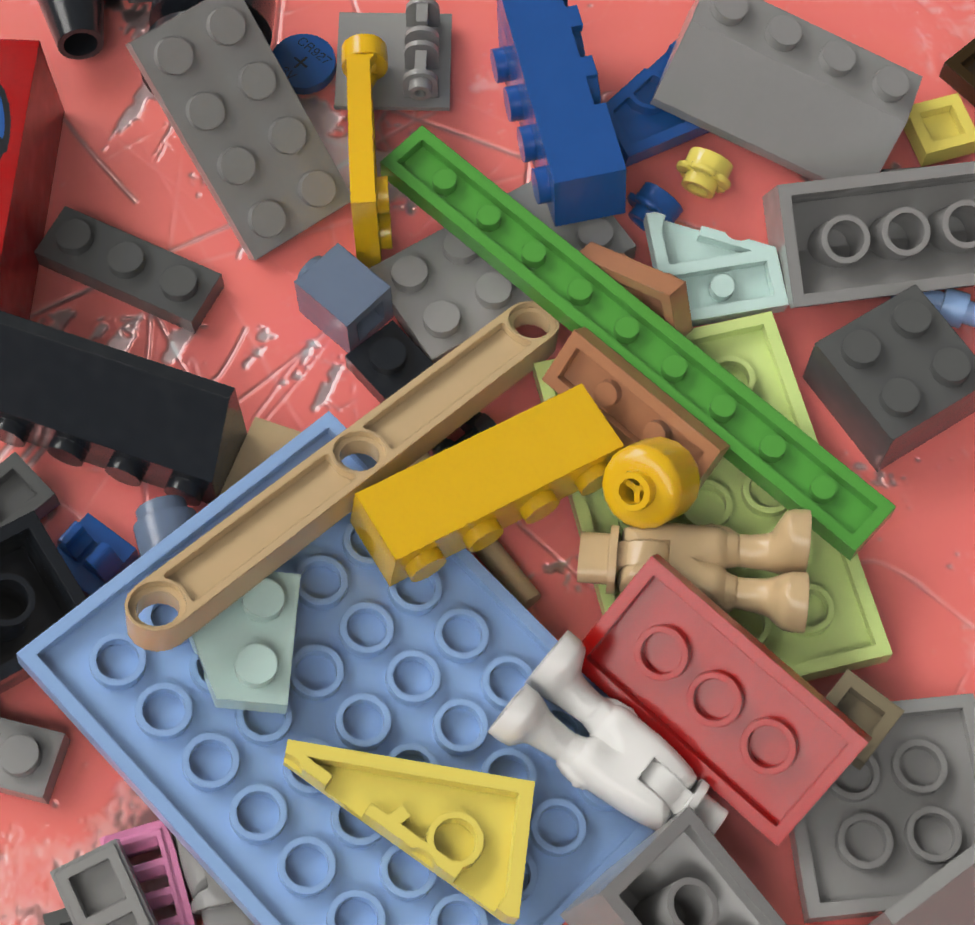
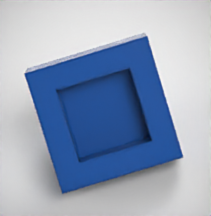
(94, 553)

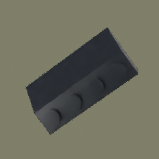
(116, 411)

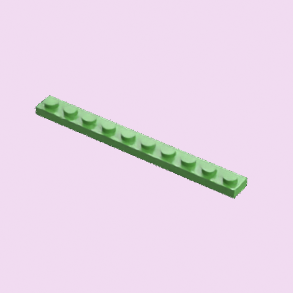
(582, 295)

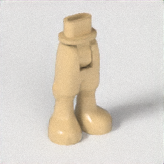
(703, 557)

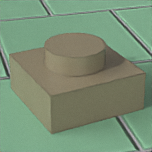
(865, 708)

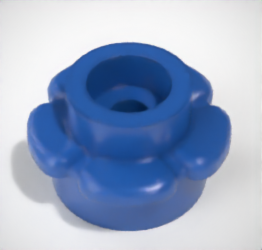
(652, 199)

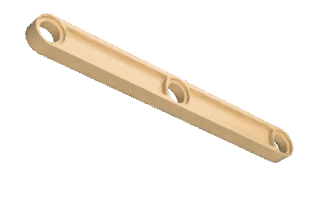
(322, 489)

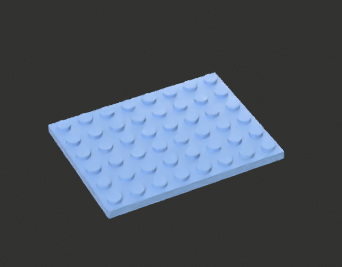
(371, 672)

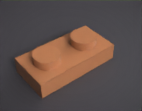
(654, 288)

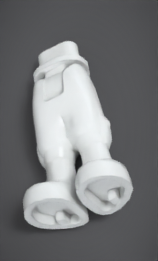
(622, 756)

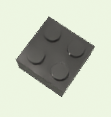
(894, 377)

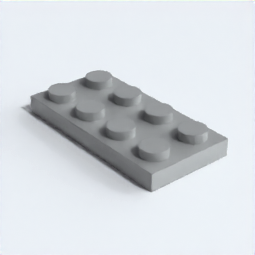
(240, 123)
(450, 292)

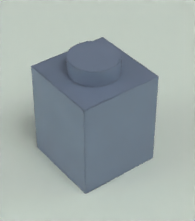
(343, 297)

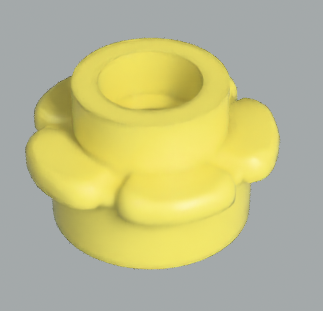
(705, 172)

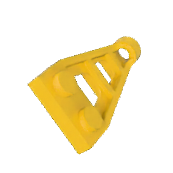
(363, 63)

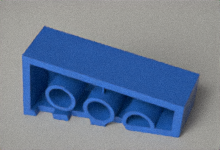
(559, 110)

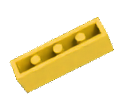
(484, 486)

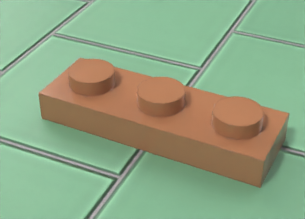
(631, 400)

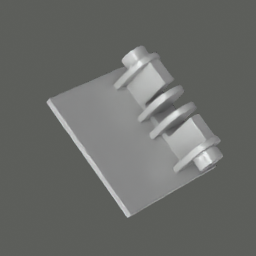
(416, 52)

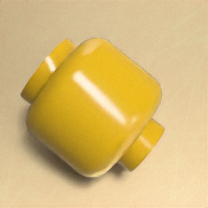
(651, 482)

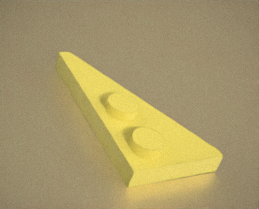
(447, 818)

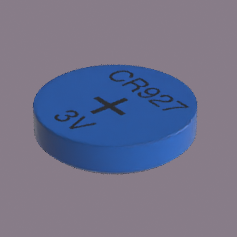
(307, 62)

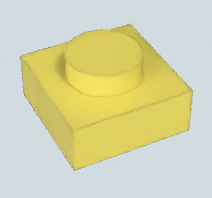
(940, 130)

